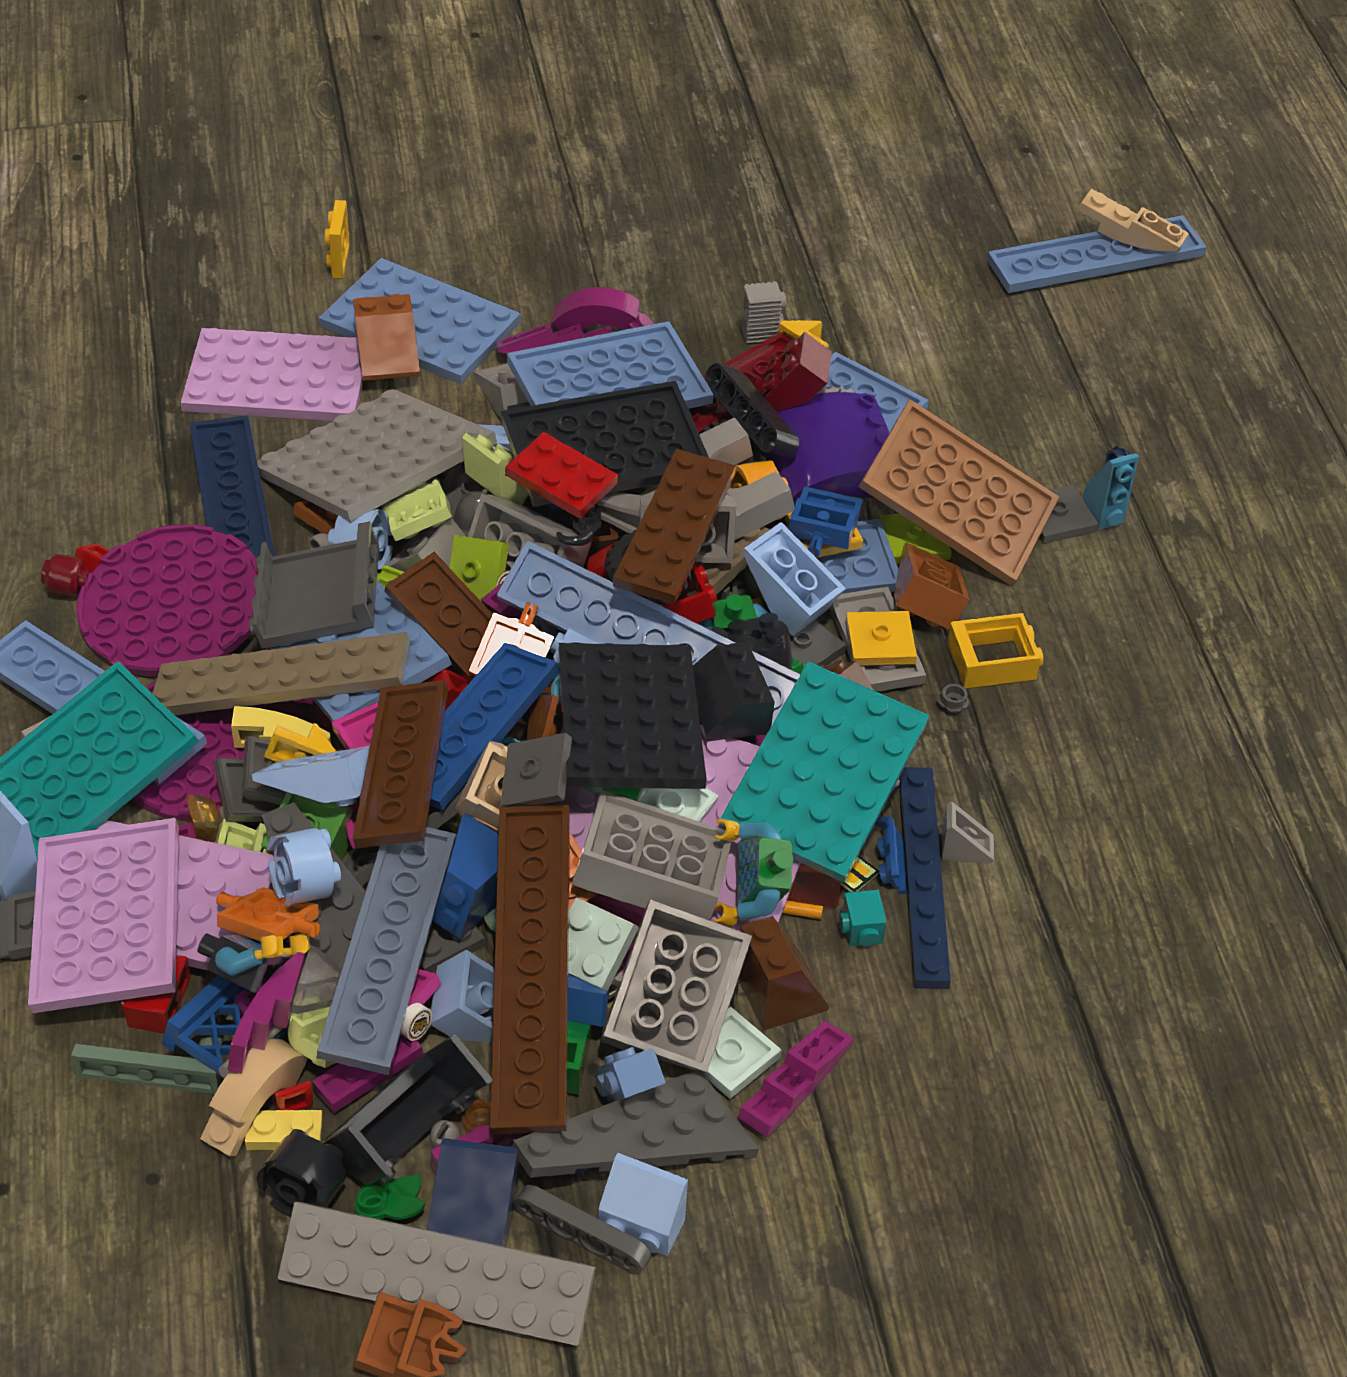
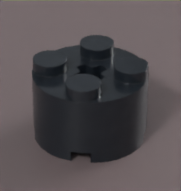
(765, 636)
(302, 1172)

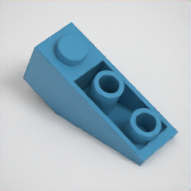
(1110, 491)

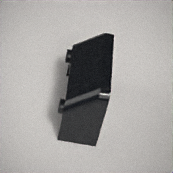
(407, 1109)

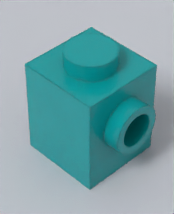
(863, 918)

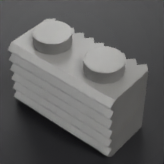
(762, 311)

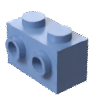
(628, 1074)

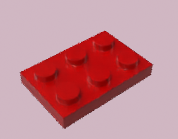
(561, 475)

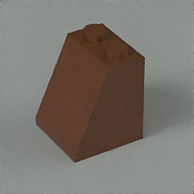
(777, 977)

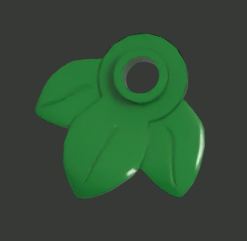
(392, 1199)

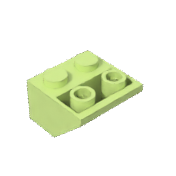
(487, 467)

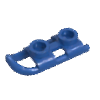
(892, 849)

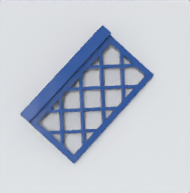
(199, 1012)

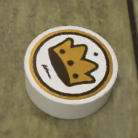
(416, 1021)

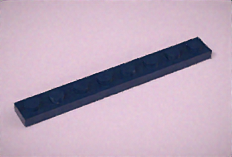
(924, 879)

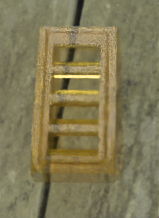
(203, 815)

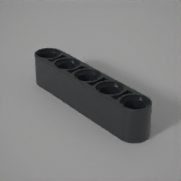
(752, 411)

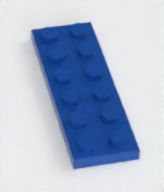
(485, 714)

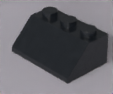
(732, 693)

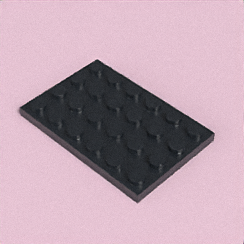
(621, 429)
(631, 716)

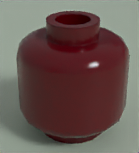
(64, 575)

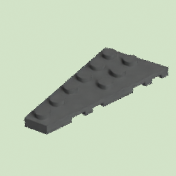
(655, 1127)

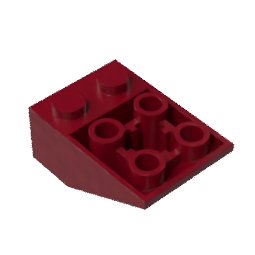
(795, 374)

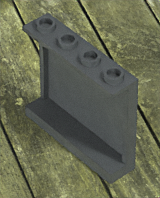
(315, 591)

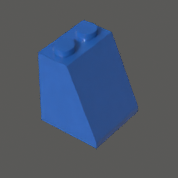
(470, 878)

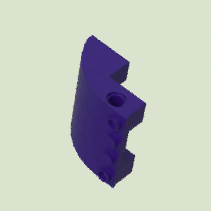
(836, 443)

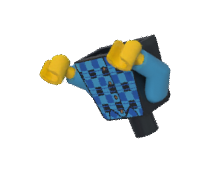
(249, 961)

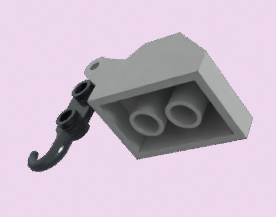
(627, 511)

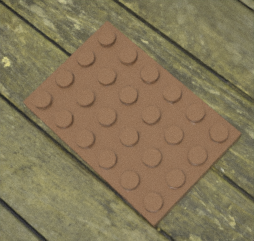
(959, 492)

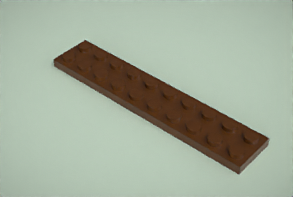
(531, 971)

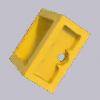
(992, 630)

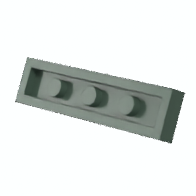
(146, 1068)

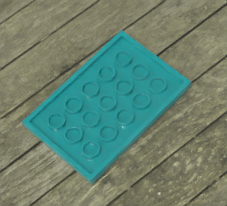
(92, 756)
(827, 768)

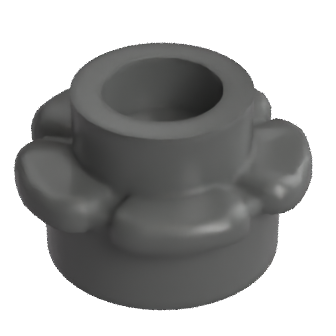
(953, 698)

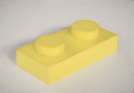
(273, 1125)

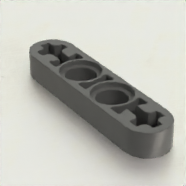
(582, 1229)

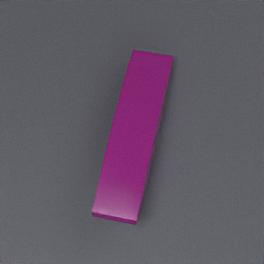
(544, 335)
(268, 1008)
(796, 1078)

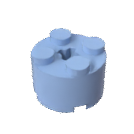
(347, 531)
(302, 866)

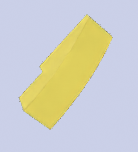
(262, 724)

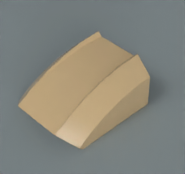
(484, 787)

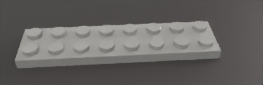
(464, 1275)

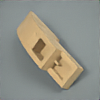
(1140, 230)

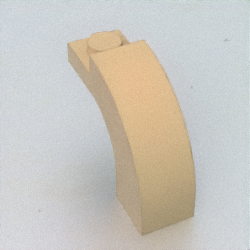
(244, 1093)

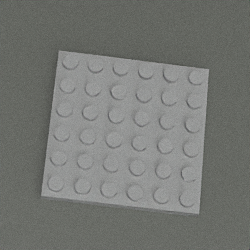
(370, 454)

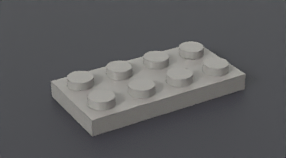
(879, 676)

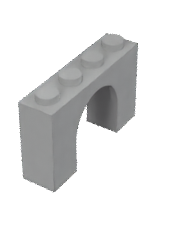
(758, 501)

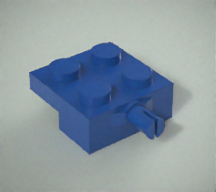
(825, 518)

